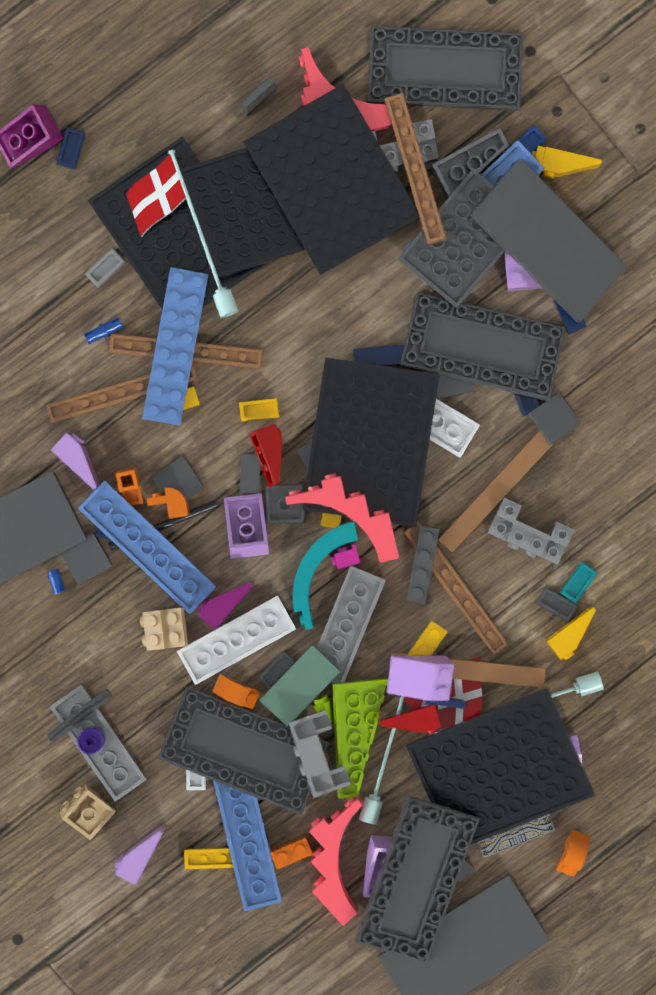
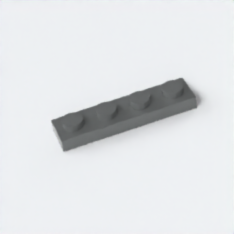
(423, 564)

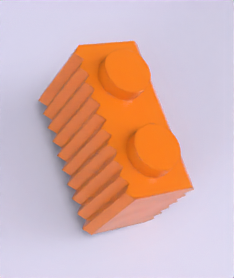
(291, 851)

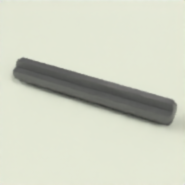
(79, 715)

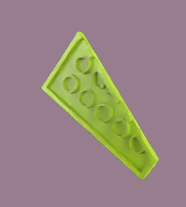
(355, 722)

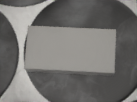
(105, 268)

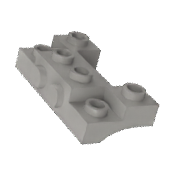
(426, 140)
(527, 538)
(312, 756)

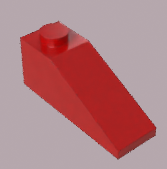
(268, 448)
(418, 720)

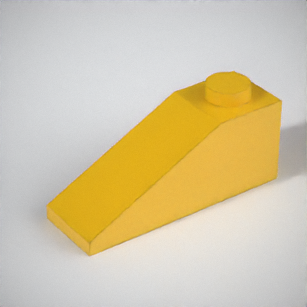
(562, 163)
(569, 636)

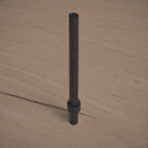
(172, 521)

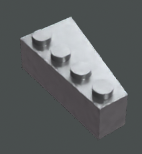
(455, 167)

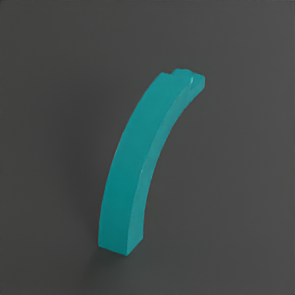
(317, 552)

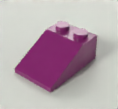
(28, 135)
(219, 607)

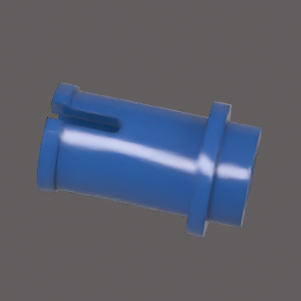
(56, 581)

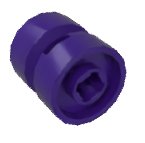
(91, 740)

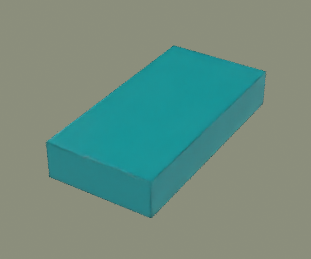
(578, 582)

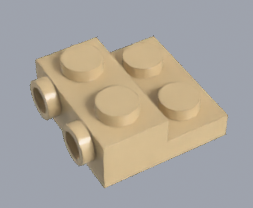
(164, 629)
(86, 811)

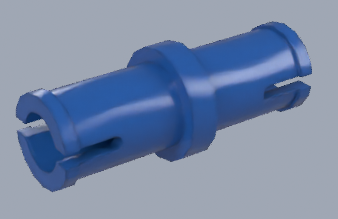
(103, 330)

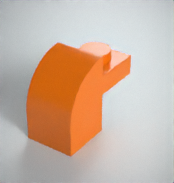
(129, 485)
(175, 500)
(236, 692)
(574, 853)

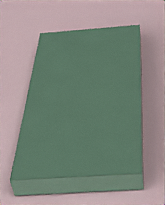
(300, 685)

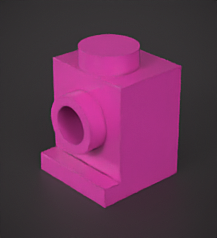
(345, 557)

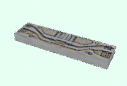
(516, 836)

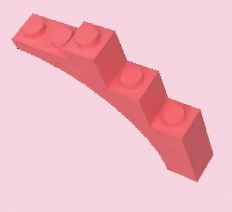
(375, 115)
(332, 495)
(331, 888)

